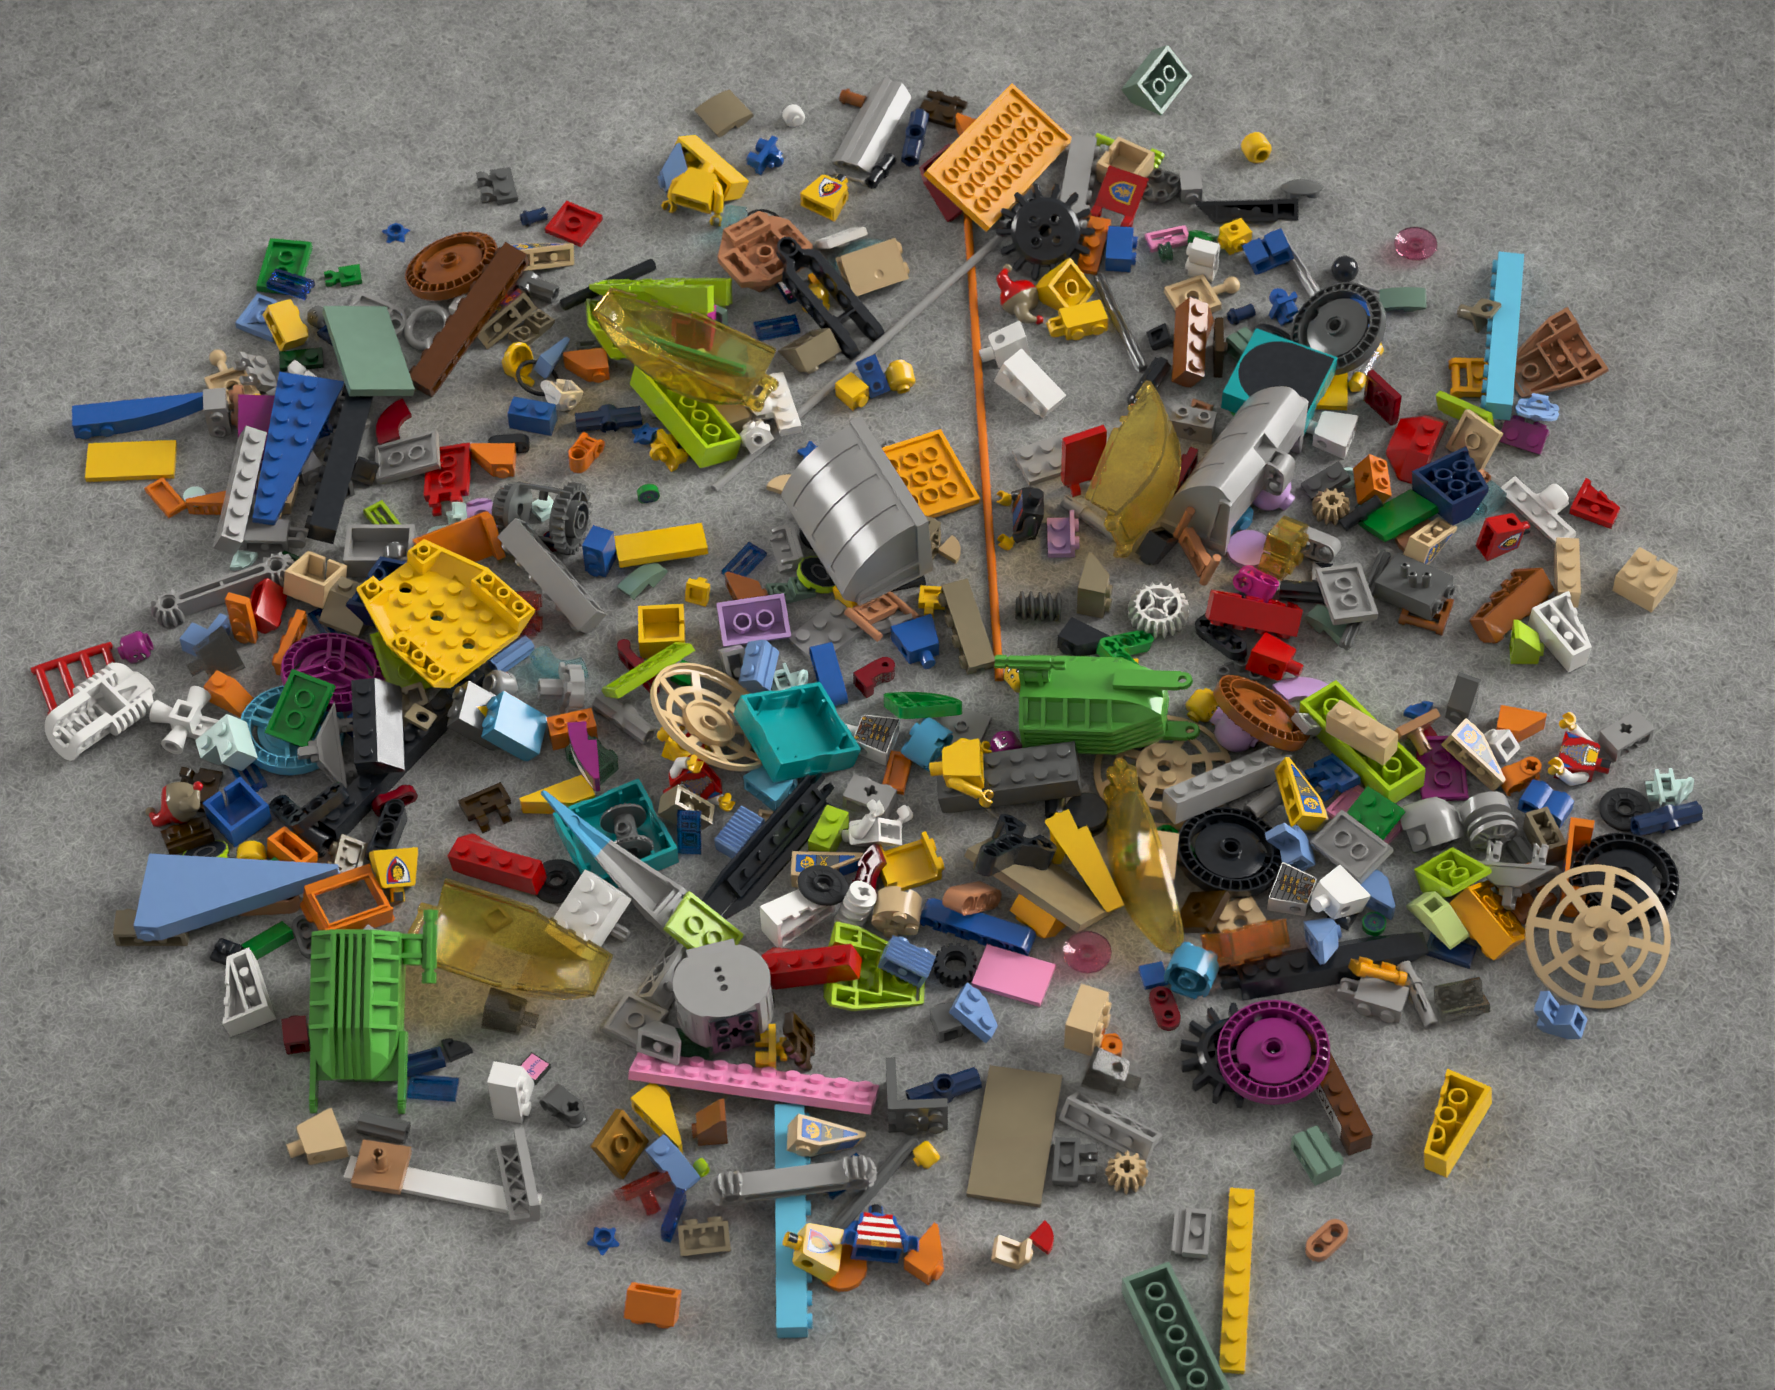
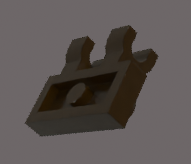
(209, 778)
(484, 802)

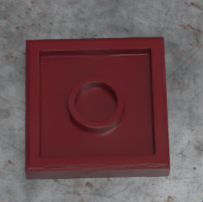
(1382, 397)

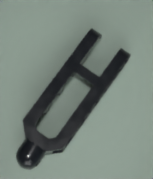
(795, 258)

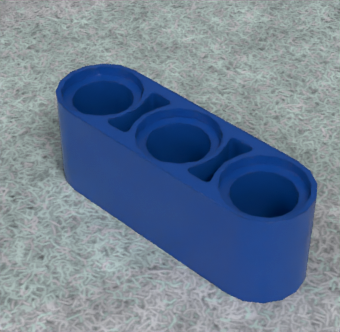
(828, 672)

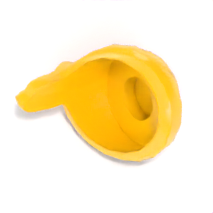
(513, 357)

